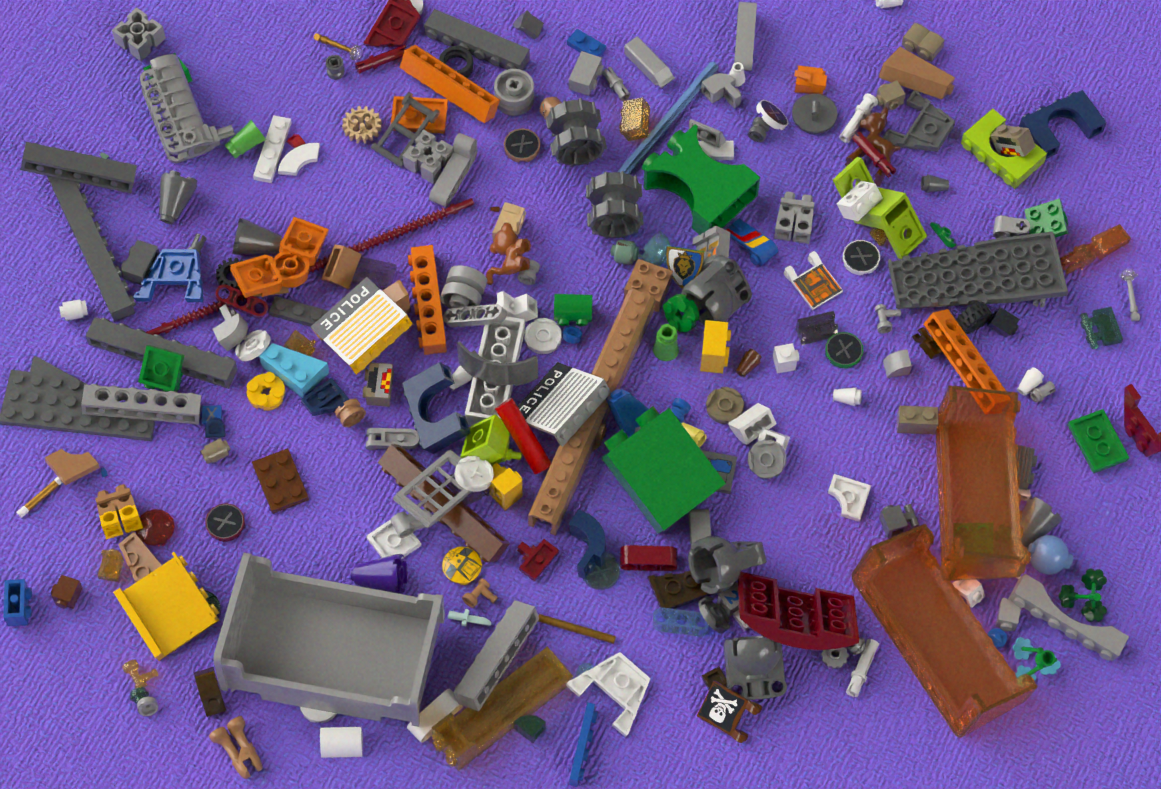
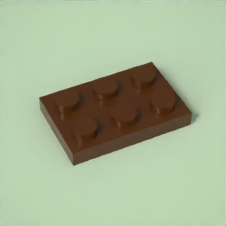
(280, 481)

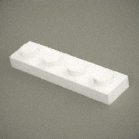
(272, 149)

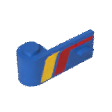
(759, 246)

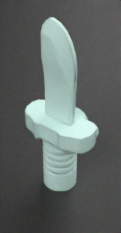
(465, 617)

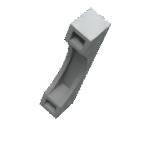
(1032, 596)

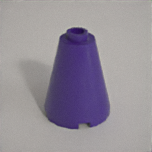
(382, 574)

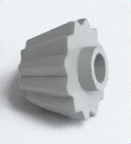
(834, 662)

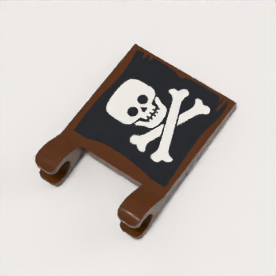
(725, 708)

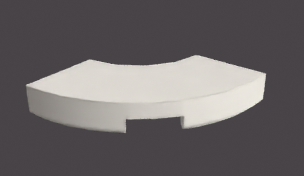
(298, 158)

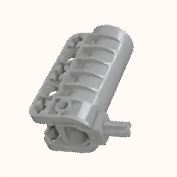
(180, 113)

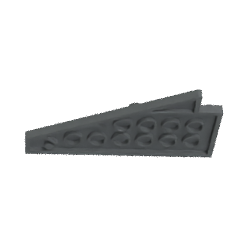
(53, 401)

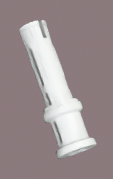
(861, 112)

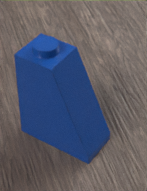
(625, 410)

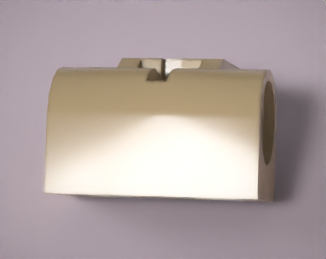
(511, 214)

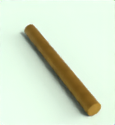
(577, 628)

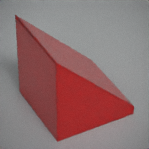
(295, 141)

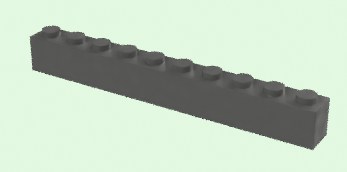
(93, 248)

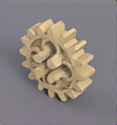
(371, 121)

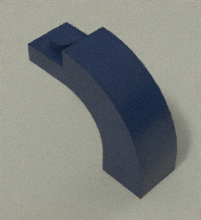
(591, 532)

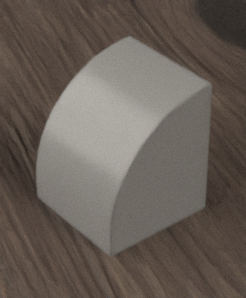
(897, 364)

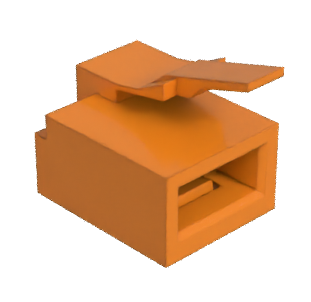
(810, 80)

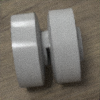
(463, 287)

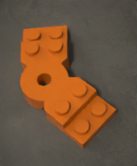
(288, 268)

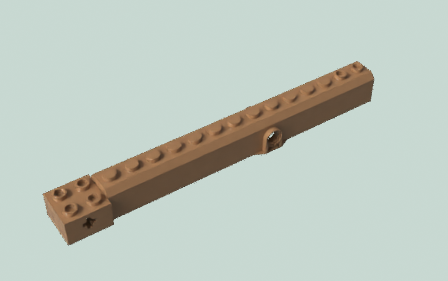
(642, 297)

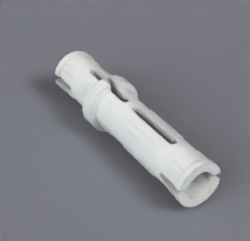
(859, 675)

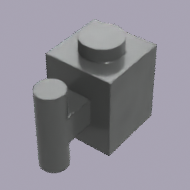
(895, 521)

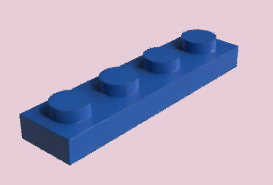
(582, 753)

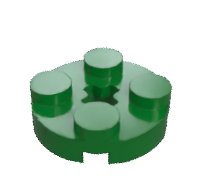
(681, 304)

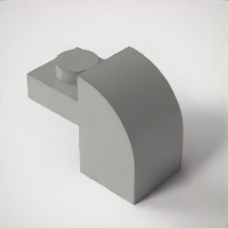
(721, 86)
(232, 330)

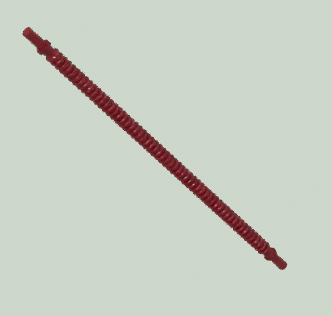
(452, 209)

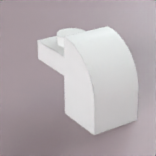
(520, 307)

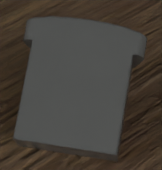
(528, 24)

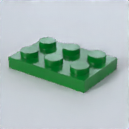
(1098, 441)

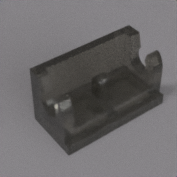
(816, 327)

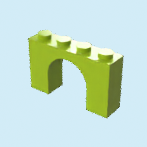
(1010, 169)

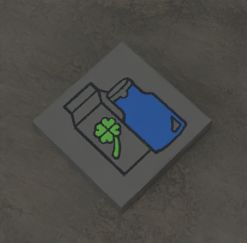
(725, 466)

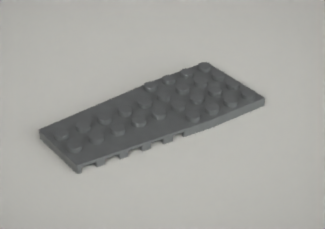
(987, 272)

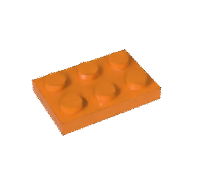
(413, 118)

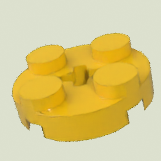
(263, 401)

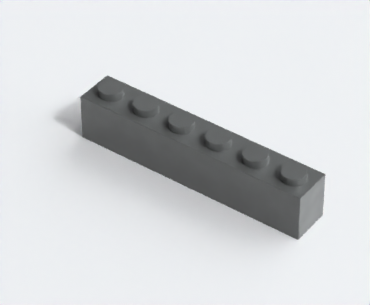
(478, 41)
(78, 167)

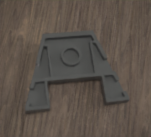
(928, 129)

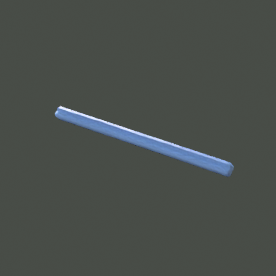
(668, 119)

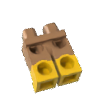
(114, 505)

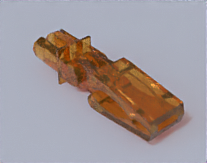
(1100, 247)

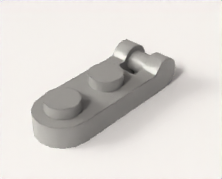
(405, 438)

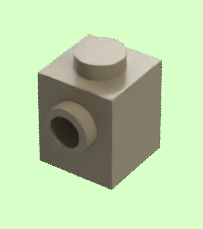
(890, 95)

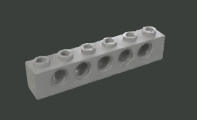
(149, 410)

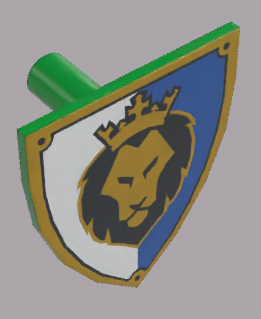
(684, 264)

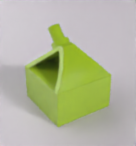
(489, 441)

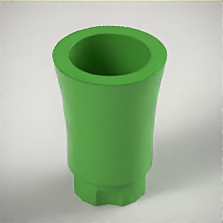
(245, 140)
(666, 343)

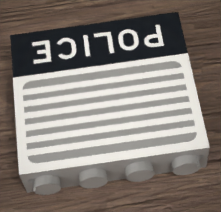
(563, 401)

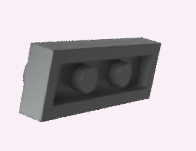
(295, 311)

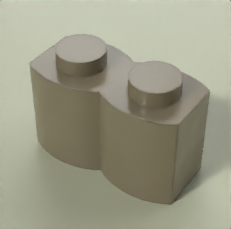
(923, 42)

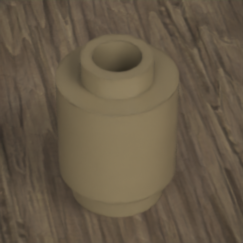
(215, 451)

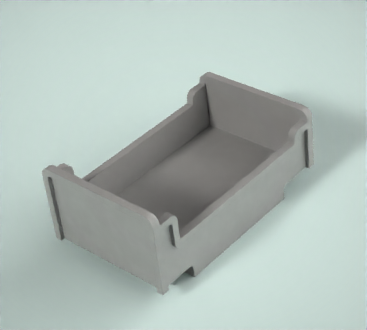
(327, 643)

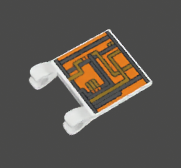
(815, 284)

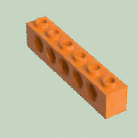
(435, 342)
(961, 351)

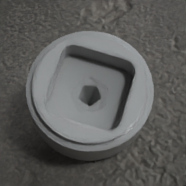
(147, 706)

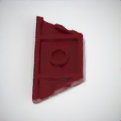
(393, 24)

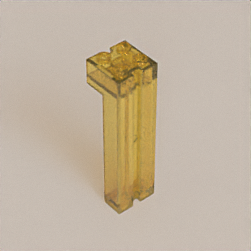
(518, 695)

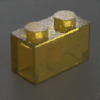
(635, 119)

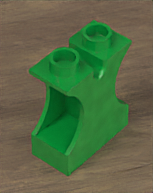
(709, 188)

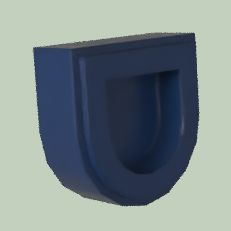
(215, 428)

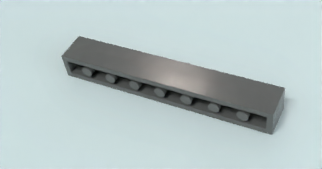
(132, 344)

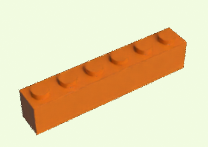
(449, 83)

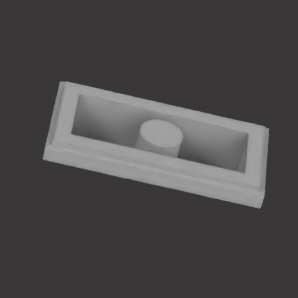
(708, 134)

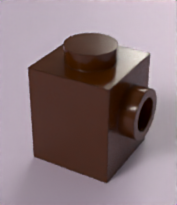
(66, 592)

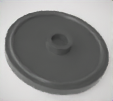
(814, 113)

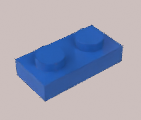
(585, 43)

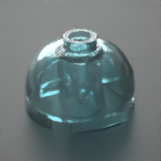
(656, 250)

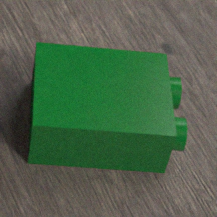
(661, 468)

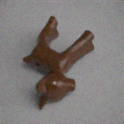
(875, 124)

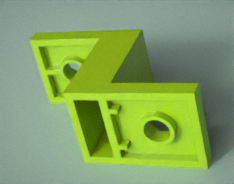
(891, 214)

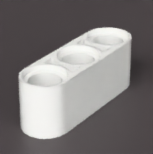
(433, 713)

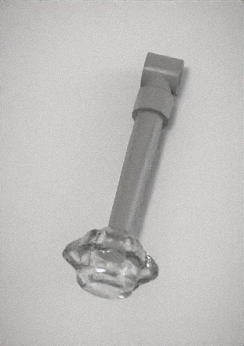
(1128, 275)

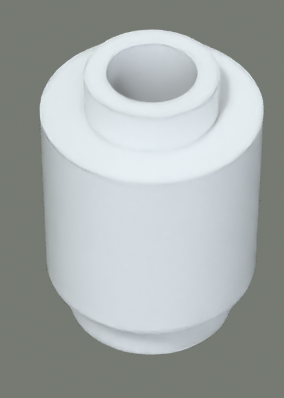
(73, 309)

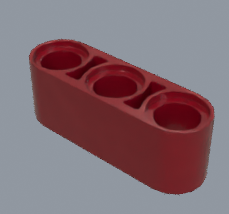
(231, 301)
(648, 558)

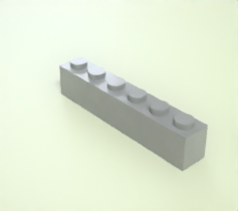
(496, 655)

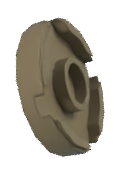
(724, 405)

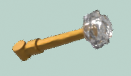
(355, 52)

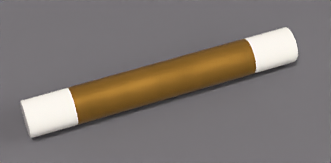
(39, 497)

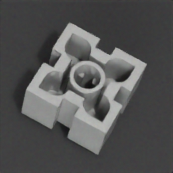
(138, 34)
(427, 156)

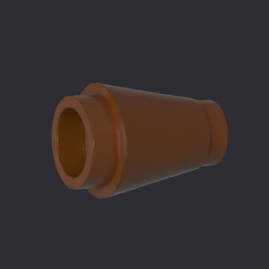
(748, 362)

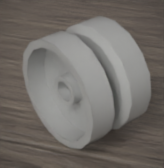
(515, 92)

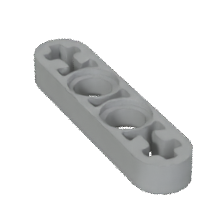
(475, 312)

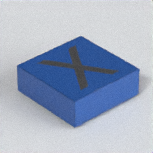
(210, 412)

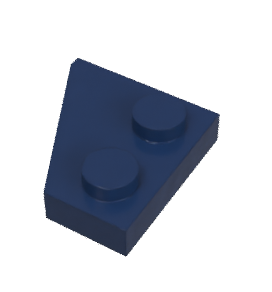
(324, 398)

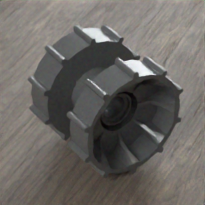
(576, 132)
(614, 205)

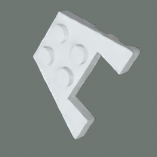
(619, 680)

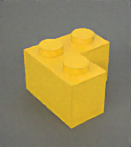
(714, 350)
(505, 486)

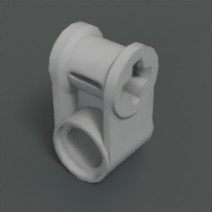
(1009, 226)

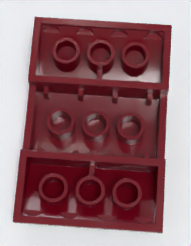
(797, 617)

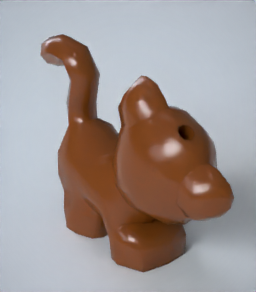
(508, 244)

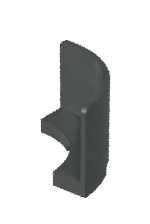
(497, 373)

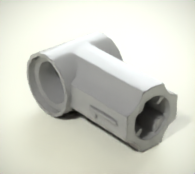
(406, 524)

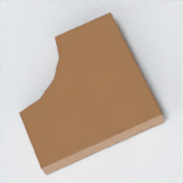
(71, 466)

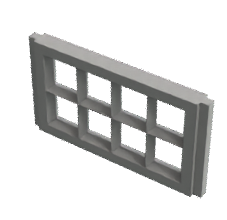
(414, 509)

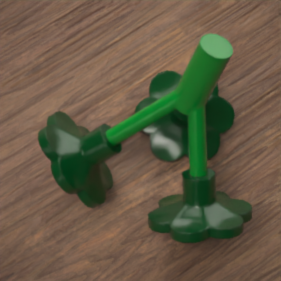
(1093, 607)

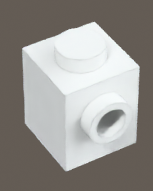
(785, 358)

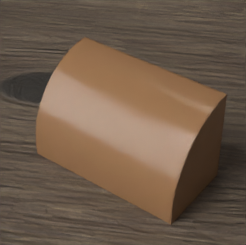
(341, 266)

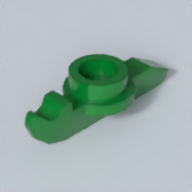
(944, 234)

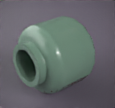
(625, 252)

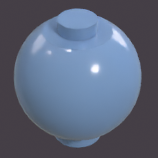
(1049, 555)

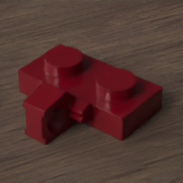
(536, 558)

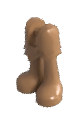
(247, 750)

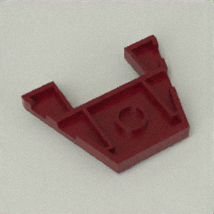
(1138, 426)

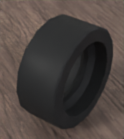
(460, 52)

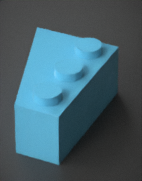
(295, 369)

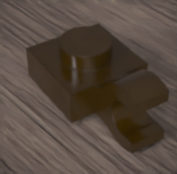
(927, 343)

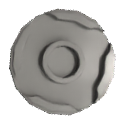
(767, 459)

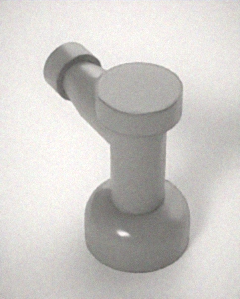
(885, 326)

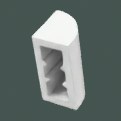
(752, 423)
(341, 742)

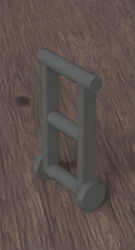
(407, 101)

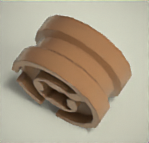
(350, 413)

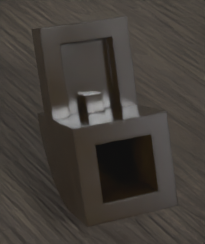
(209, 691)

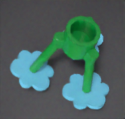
(1045, 660)

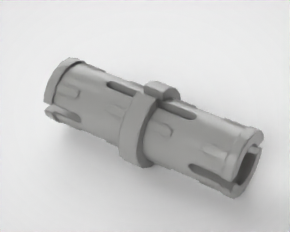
(616, 83)

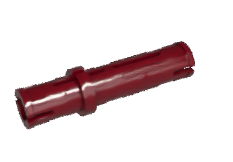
(383, 58)
(879, 160)

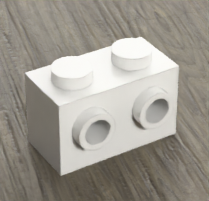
(859, 200)

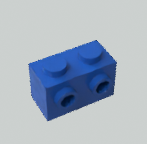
(17, 602)

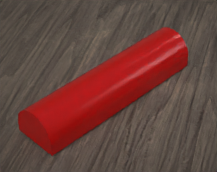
(523, 436)

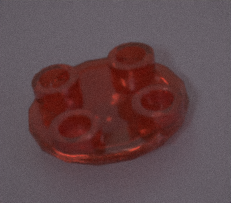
(157, 527)

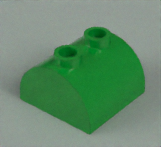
(572, 308)

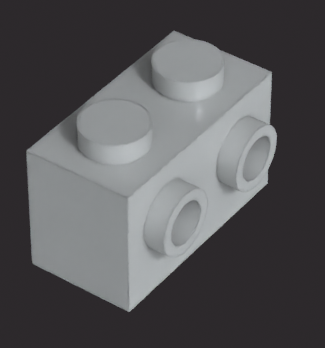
(585, 73)

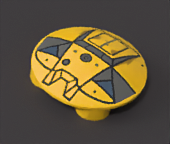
(462, 565)

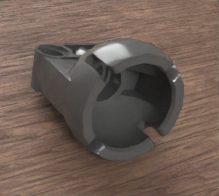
(719, 290)
(722, 561)
(755, 666)

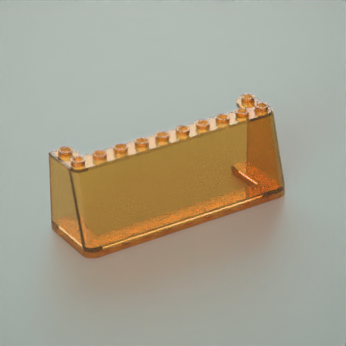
(979, 485)
(938, 632)

